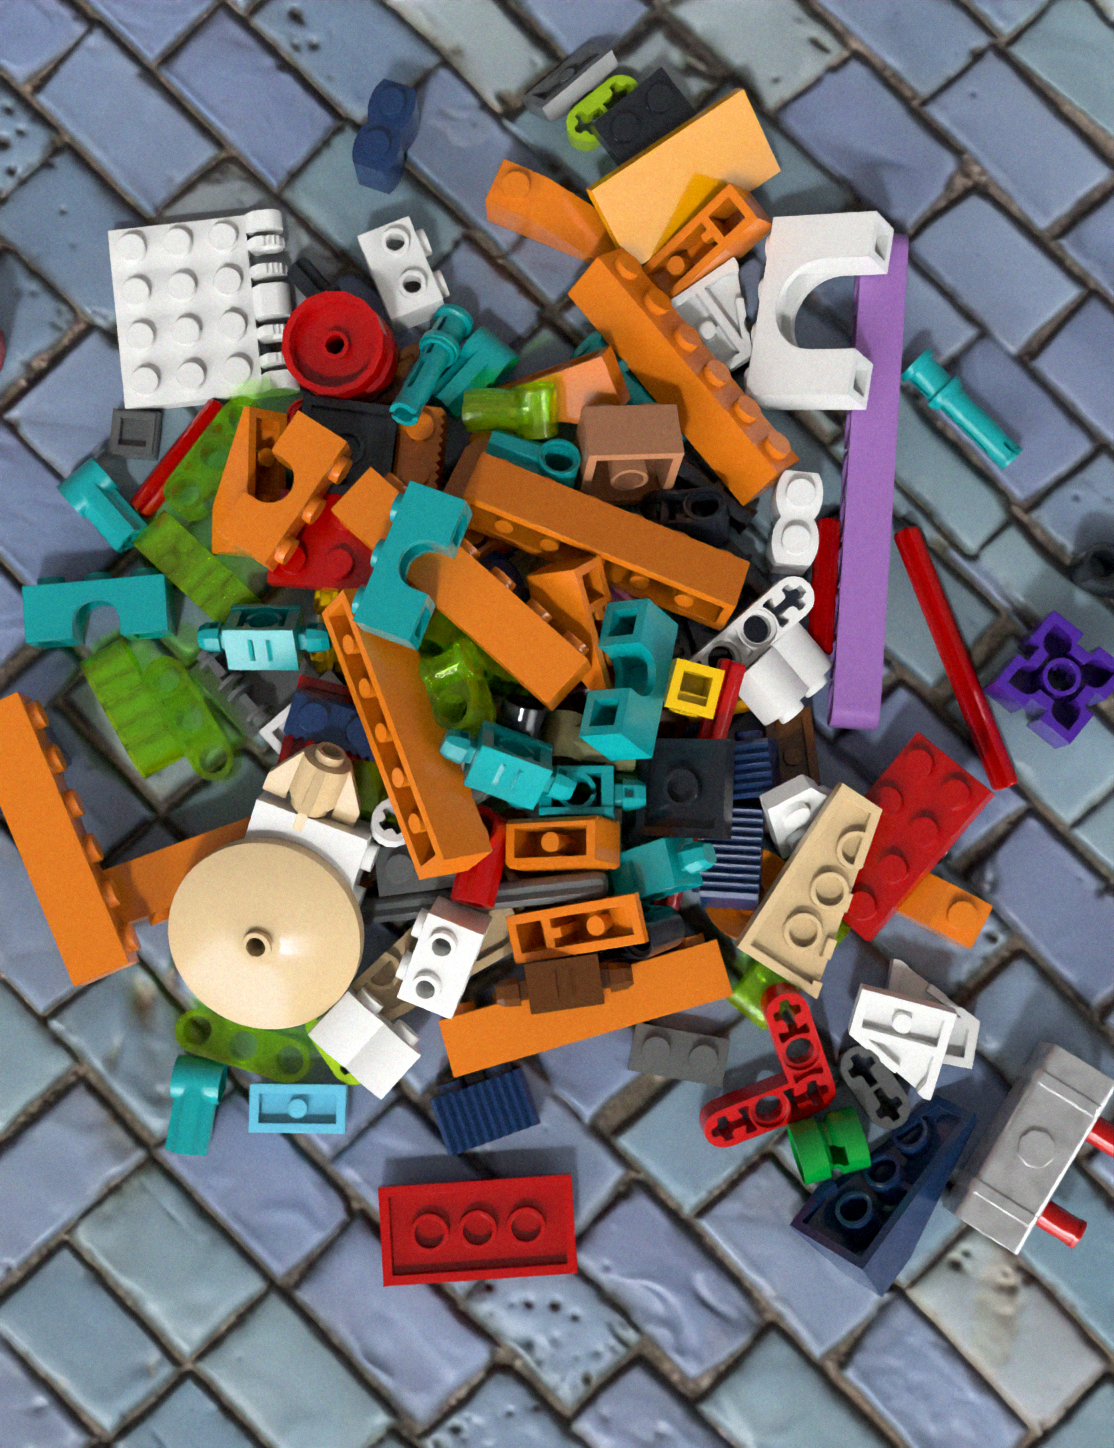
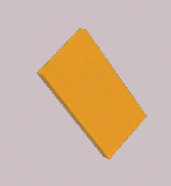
(681, 173)

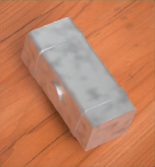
(1031, 1148)

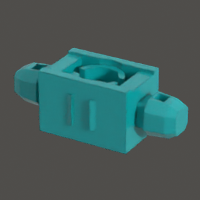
(264, 637)
(507, 764)
(629, 794)
(661, 868)

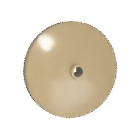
(290, 903)

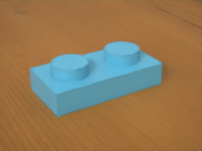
(298, 1107)

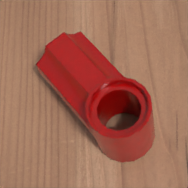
(480, 884)

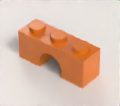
(270, 529)

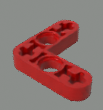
(794, 1076)

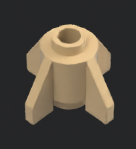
(318, 781)

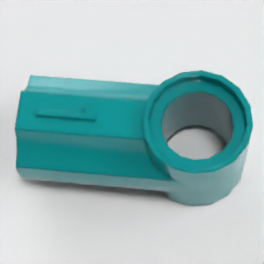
(481, 364)
(538, 457)
(98, 499)
(197, 1089)

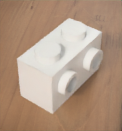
(402, 273)
(443, 956)

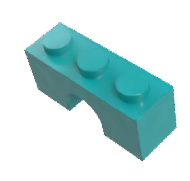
(421, 524)
(59, 608)
(641, 646)

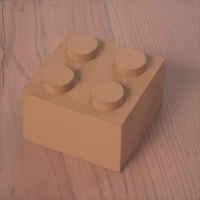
(628, 450)

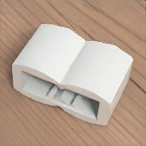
(795, 533)
(783, 676)
(366, 1041)

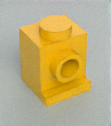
(693, 688)

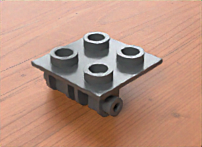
(248, 695)

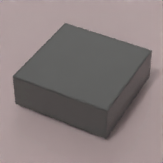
(135, 434)

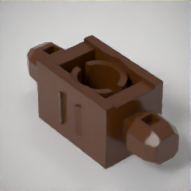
(564, 984)

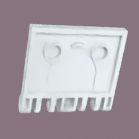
(194, 311)

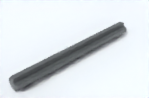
(510, 895)

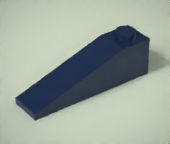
(877, 1214)

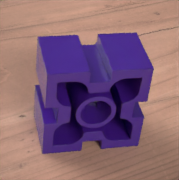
(1082, 680)

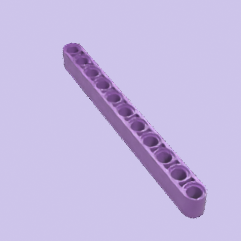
(868, 500)

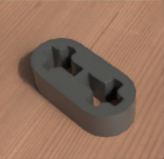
(864, 1093)

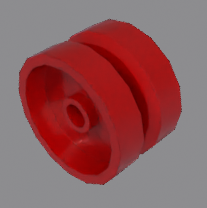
(333, 323)

